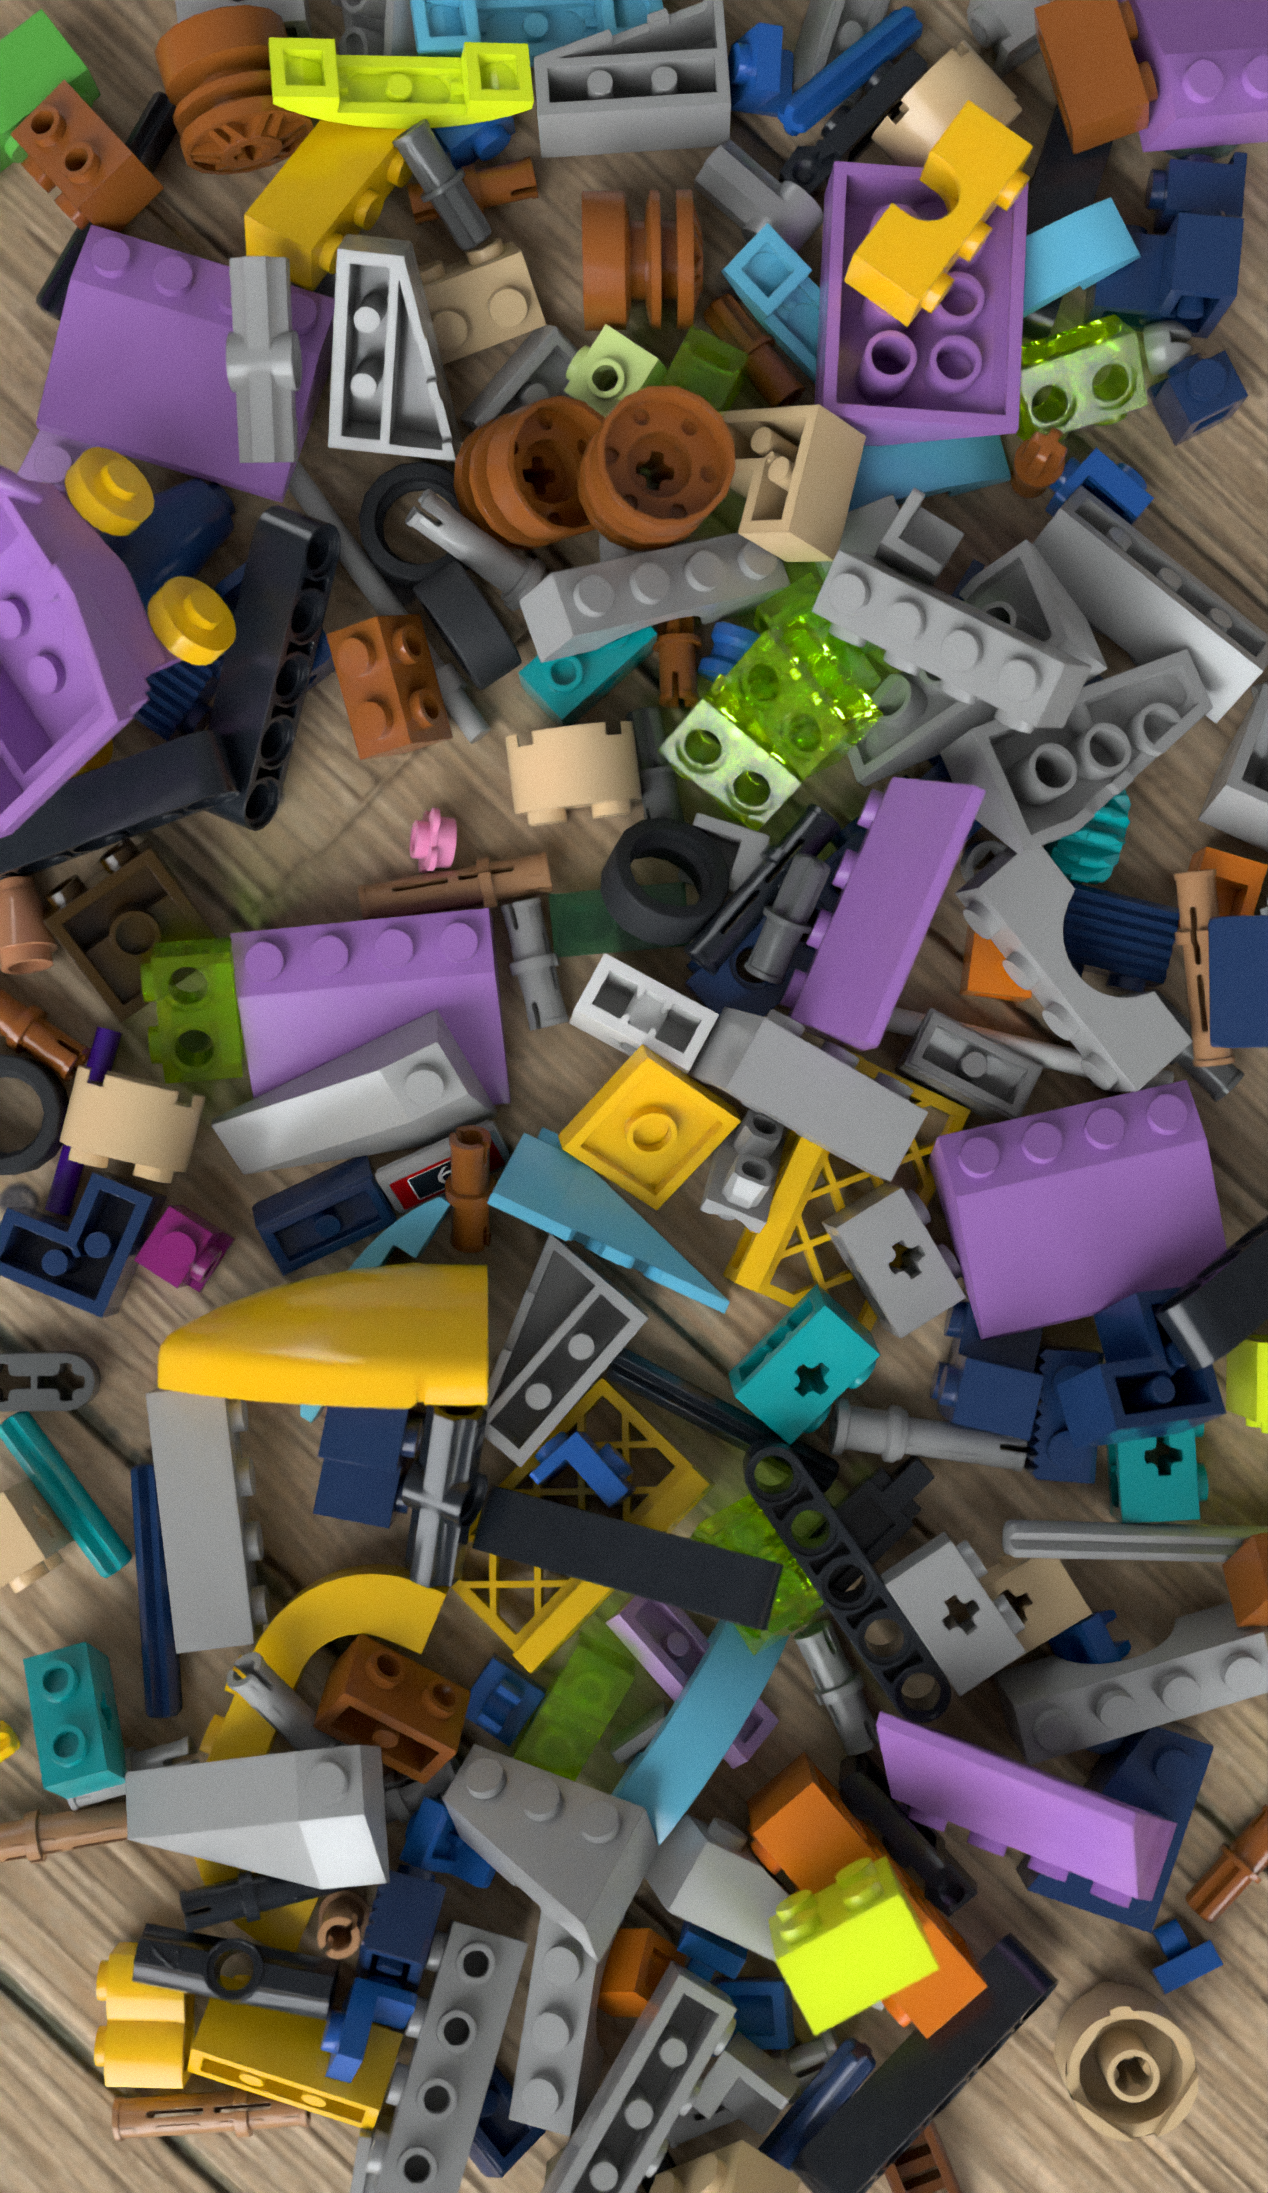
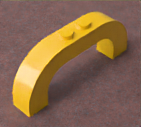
(343, 1603)

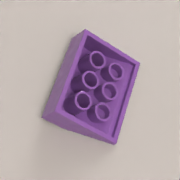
(1206, 71)
(147, 362)
(949, 368)
(881, 910)
(343, 984)
(1079, 1207)
(1025, 1809)

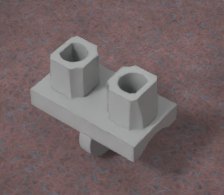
(745, 1172)

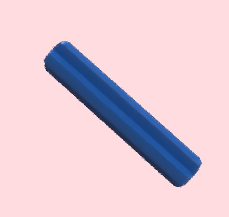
(849, 71)

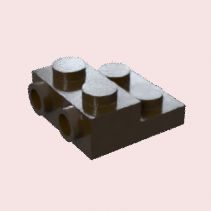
(117, 919)

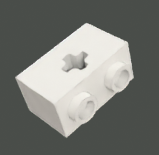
(635, 1010)

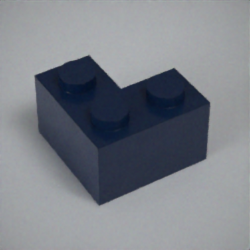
(1179, 276)
(92, 1257)
(989, 1381)
(1144, 1383)
(366, 1462)

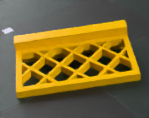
(801, 1162)
(578, 1599)

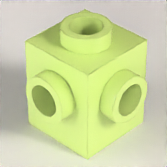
(610, 361)

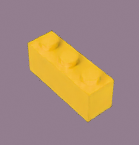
(321, 194)
(283, 2061)

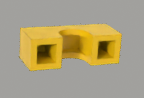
(908, 259)

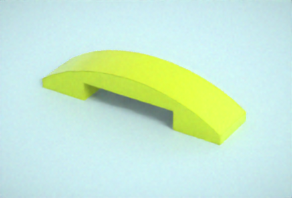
(400, 90)

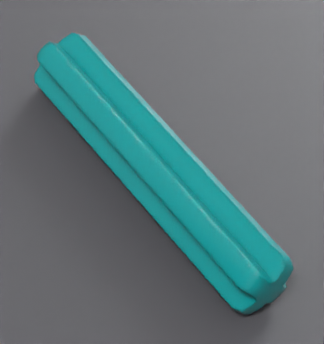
(64, 1494)

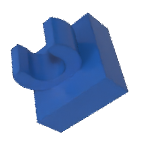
(1090, 1641)
(503, 1699)
(710, 1952)
(1183, 1962)

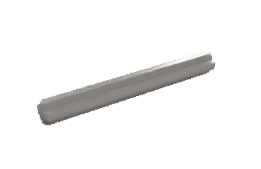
(1124, 1541)

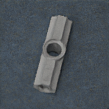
(264, 359)

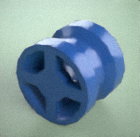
(729, 647)

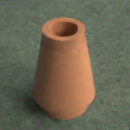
(24, 937)

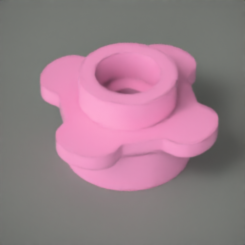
(433, 841)

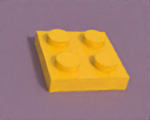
(649, 1127)

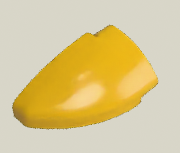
(342, 1341)

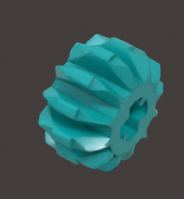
(1096, 847)

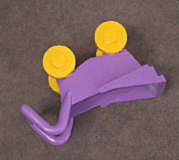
(77, 628)

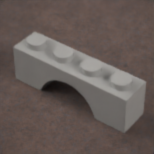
(609, 599)
(1022, 910)
(1070, 1706)
(559, 2040)

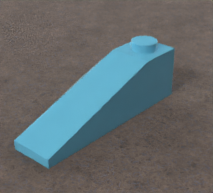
(576, 1204)

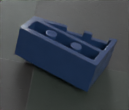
(1156, 1773)

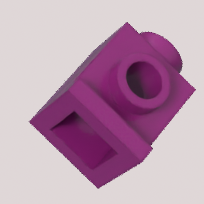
(184, 1248)

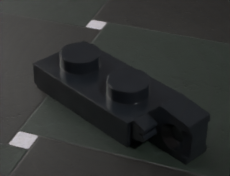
(850, 130)
(877, 1514)
(910, 1843)

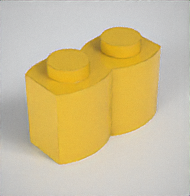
(146, 2027)

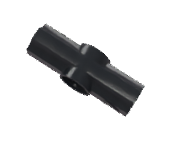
(444, 1493)
(194, 1961)

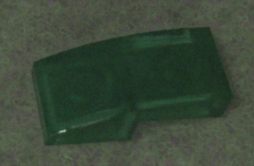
(586, 928)

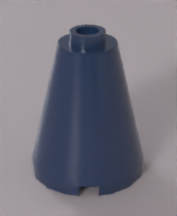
(177, 537)

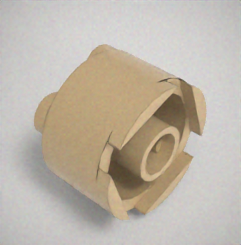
(938, 99)
(574, 771)
(131, 1123)
(1117, 2096)

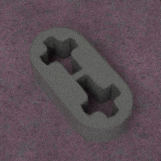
(48, 1363)

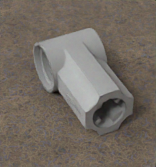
(755, 197)

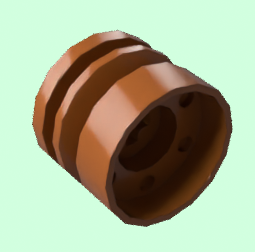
(222, 89)
(639, 259)
(684, 449)
(521, 473)

